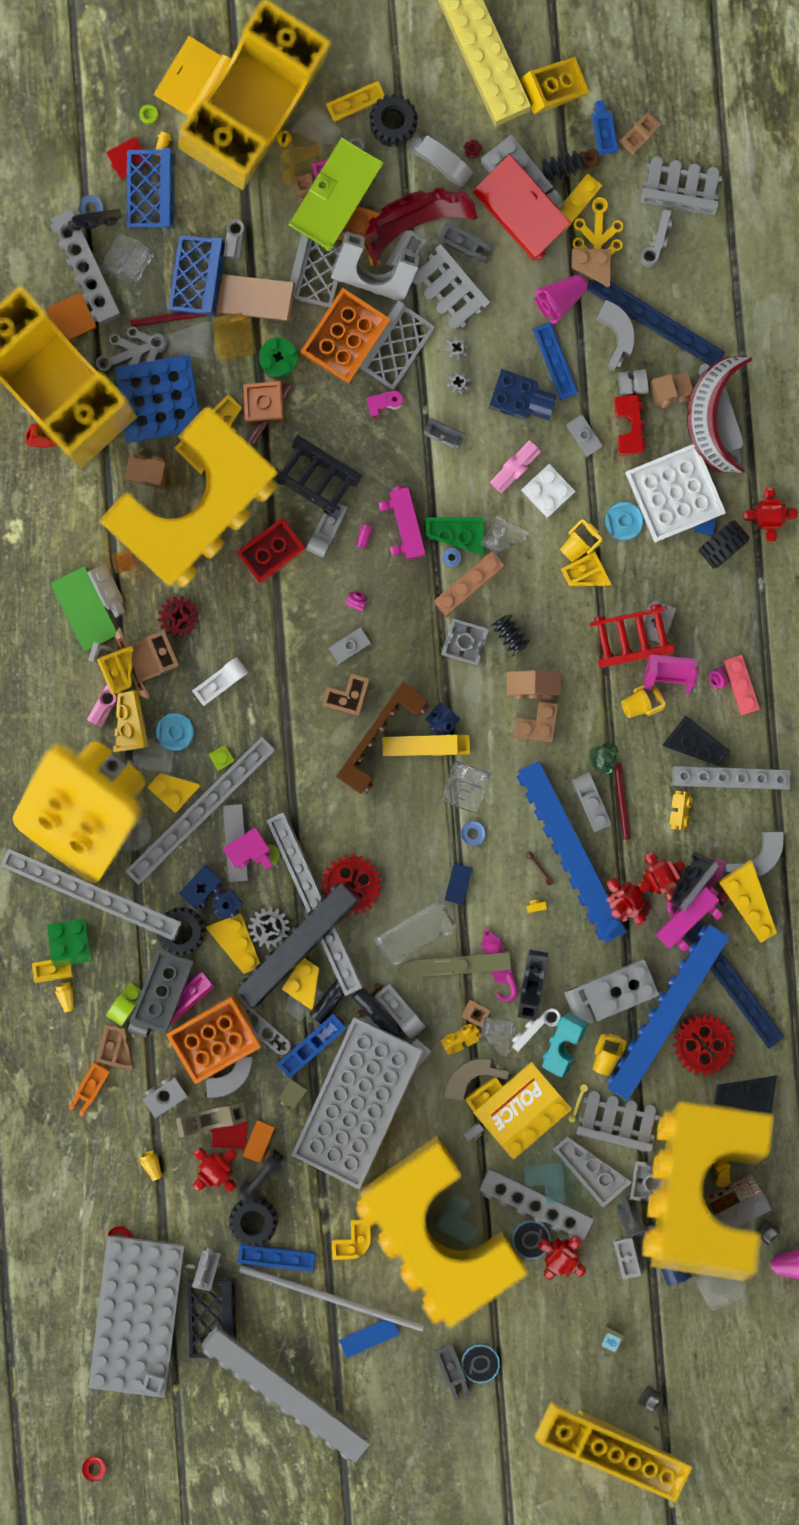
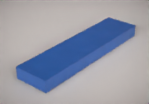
(555, 361)
(277, 1257)

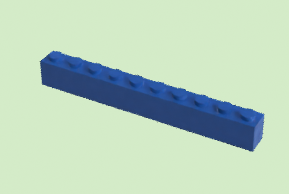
(569, 847)
(667, 1012)

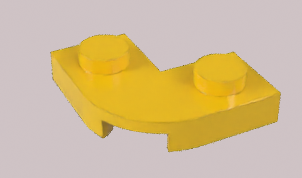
(353, 1247)

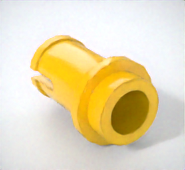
(163, 141)

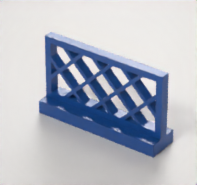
(166, 185)
(213, 274)

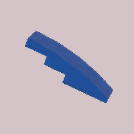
(311, 1046)

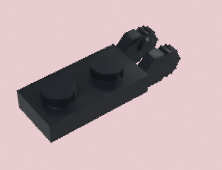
(94, 219)

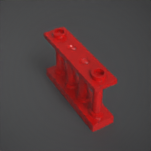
(627, 655)

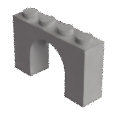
(391, 284)

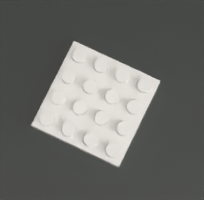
(675, 493)

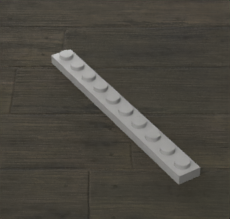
(200, 811)
(91, 894)
(311, 895)

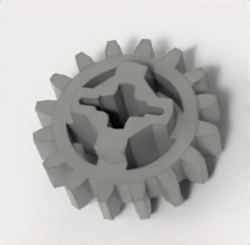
(274, 916)

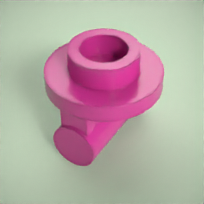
(356, 600)
(718, 678)

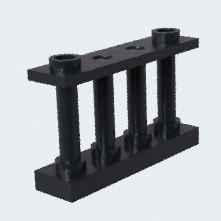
(318, 458)
(273, 1163)

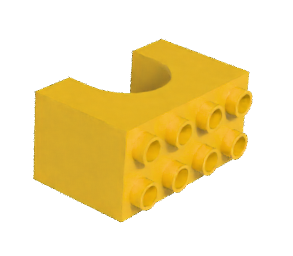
(254, 95)
(57, 381)
(232, 480)
(684, 1231)
(452, 1279)

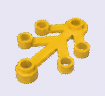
(597, 238)

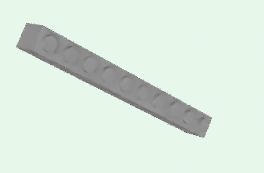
(285, 1394)

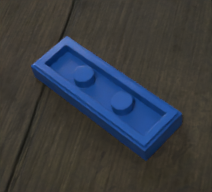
(368, 1337)

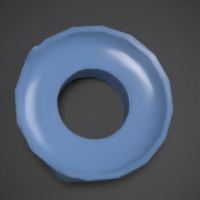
(90, 198)
(473, 825)

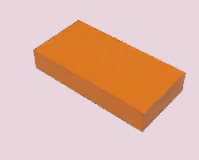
(258, 1141)

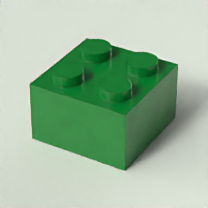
(69, 942)

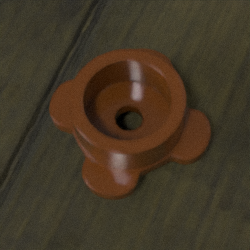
(592, 153)

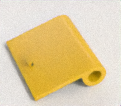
(199, 75)

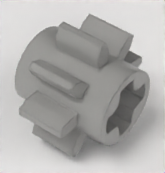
(457, 354)
(461, 378)

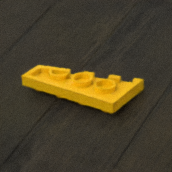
(228, 411)
(747, 895)

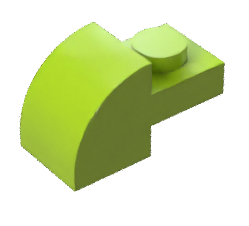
(124, 1004)

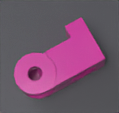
(388, 400)

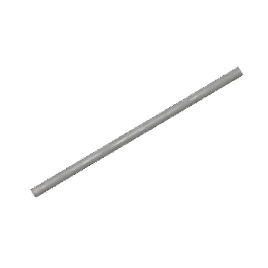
(332, 1298)

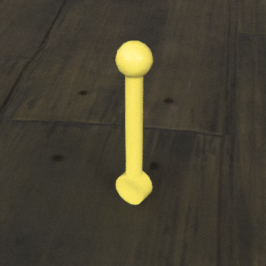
(583, 1088)

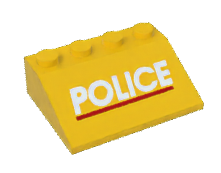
(522, 1110)

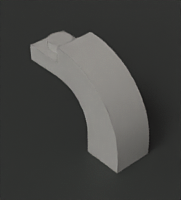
(441, 158)
(621, 325)
(770, 852)
(231, 1081)

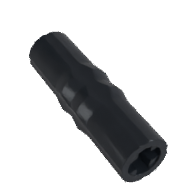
(328, 1002)
(376, 1012)

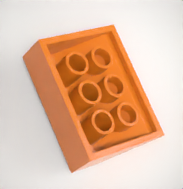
(345, 336)
(214, 1038)

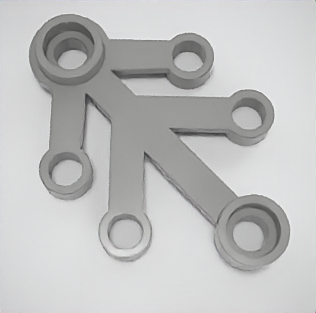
(134, 351)

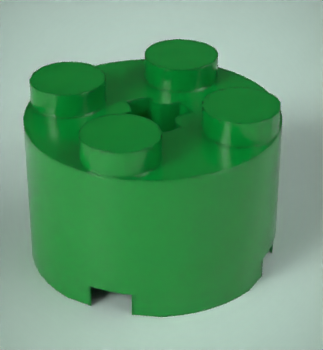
(272, 349)

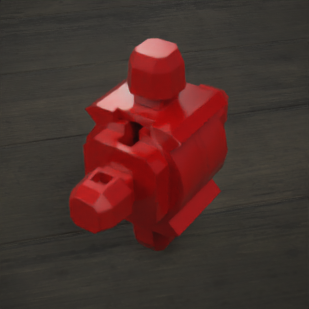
(770, 514)
(660, 876)
(626, 901)
(215, 1169)
(562, 1257)

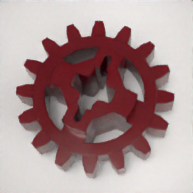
(170, 615)

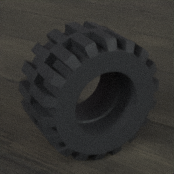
(393, 104)
(724, 544)
(196, 939)
(248, 1237)

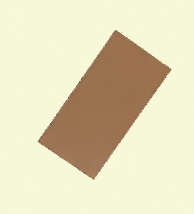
(255, 297)

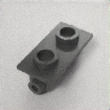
(444, 433)
(630, 1217)

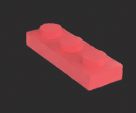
(741, 685)

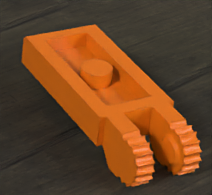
(90, 1086)

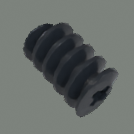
(562, 165)
(511, 634)

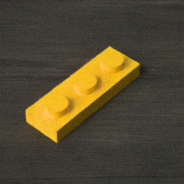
(355, 101)
(580, 198)

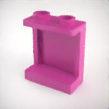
(671, 670)

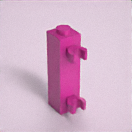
(407, 523)
(678, 924)

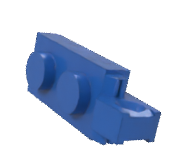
(604, 129)

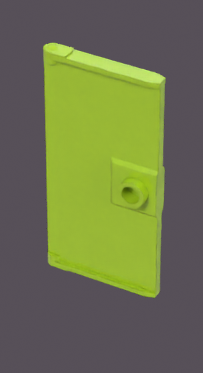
(335, 194)

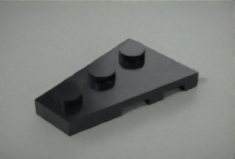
(696, 742)
(696, 877)
(747, 1094)

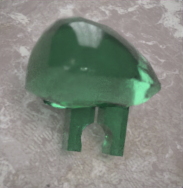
(603, 758)

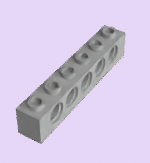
(101, 314)
(731, 778)
(493, 1178)

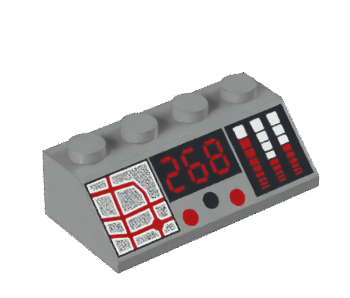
(736, 1202)

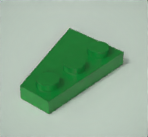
(459, 532)

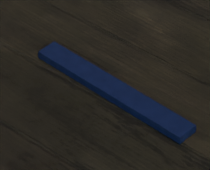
(657, 322)
(741, 995)

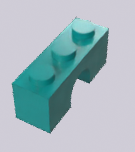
(557, 1058)

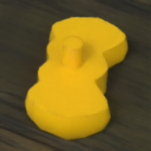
(723, 1173)

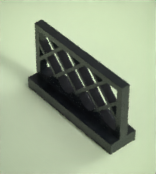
(228, 1312)

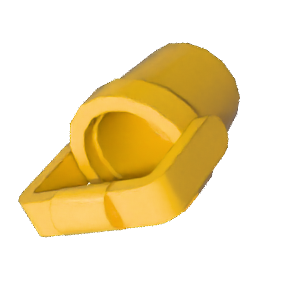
(576, 546)
(640, 704)
(606, 1058)

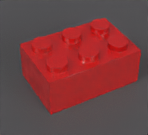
(271, 551)

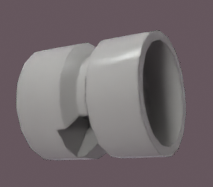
(633, 383)

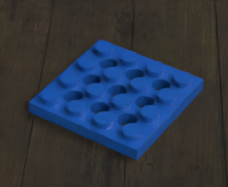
(162, 368)

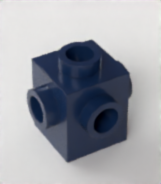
(442, 719)
(232, 899)

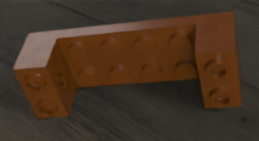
(408, 699)

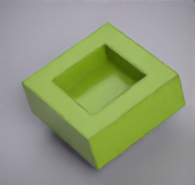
(221, 757)

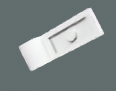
(220, 681)
(532, 1027)

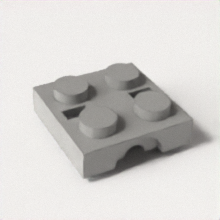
(471, 643)
(642, 1191)

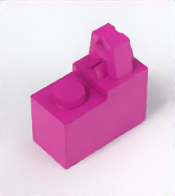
(249, 846)

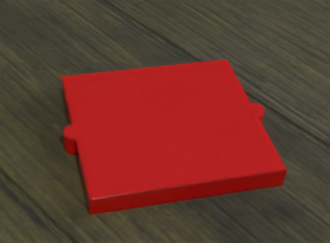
(118, 157)
(230, 1136)

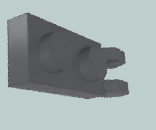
(464, 242)
(451, 1369)

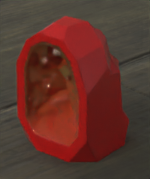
(38, 437)

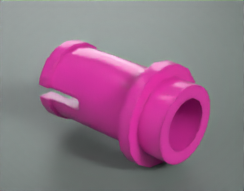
(363, 536)

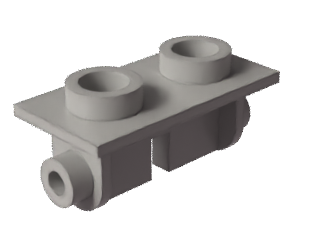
(206, 1270)

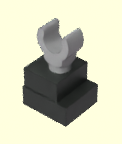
(767, 1232)
(650, 1398)

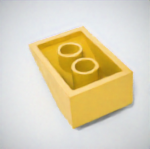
(554, 85)

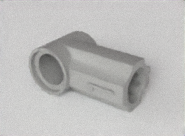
(233, 241)

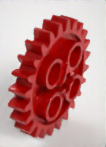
(368, 890)
(716, 1032)

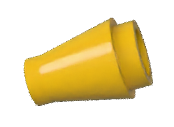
(65, 996)
(151, 1164)

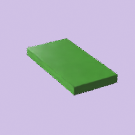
(84, 609)

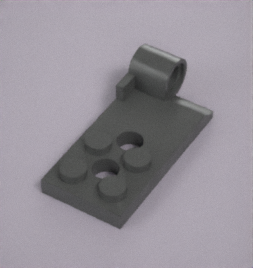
(156, 1011)

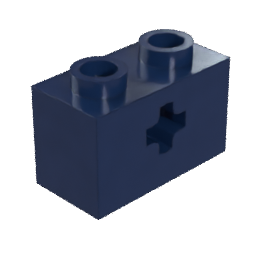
(190, 891)

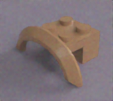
(149, 658)

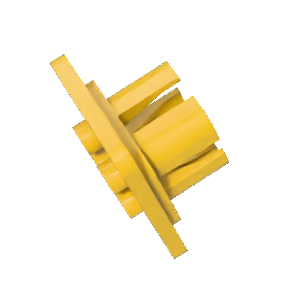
(78, 810)

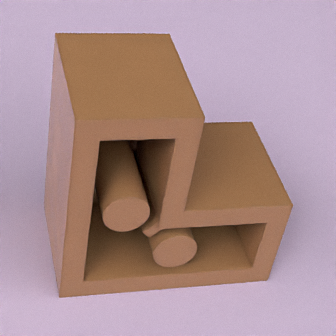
(670, 388)
(147, 471)
(534, 684)
(348, 701)
(541, 728)

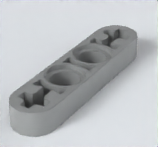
(263, 1023)

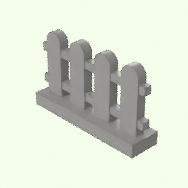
(680, 198)
(460, 291)
(607, 1124)

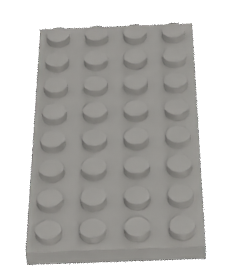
(357, 1102)
(135, 1313)

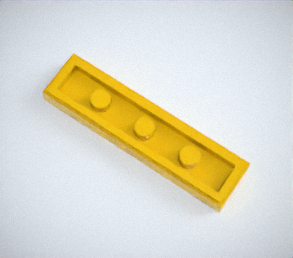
(420, 745)

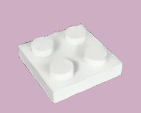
(548, 490)

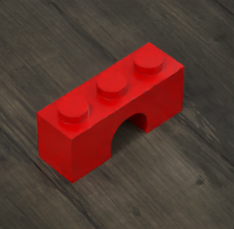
(629, 408)

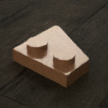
(593, 264)
(114, 1048)

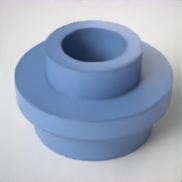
(447, 562)

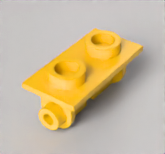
(683, 803)
(453, 1042)

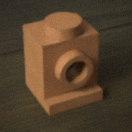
(468, 1013)

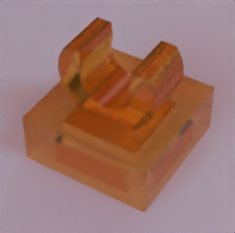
(123, 561)

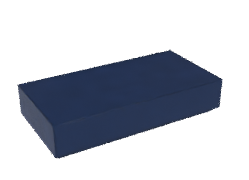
(458, 884)

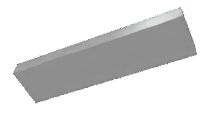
(233, 830)

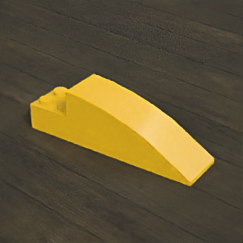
(612, 1451)

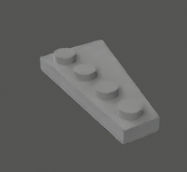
(594, 1174)

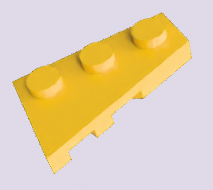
(130, 726)
(236, 942)

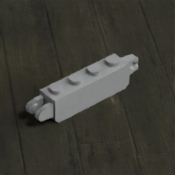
(727, 424)

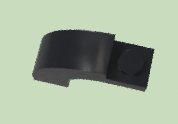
(532, 984)

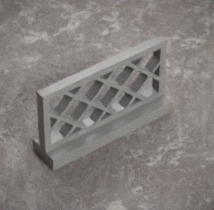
(300, 267)
(395, 316)

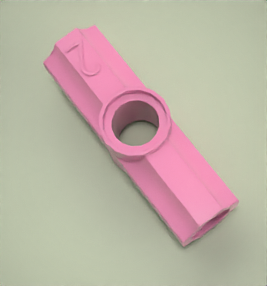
(515, 467)
(101, 709)

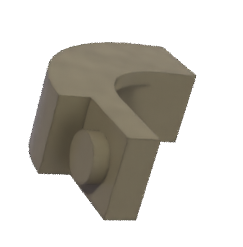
(467, 1071)
(211, 1118)

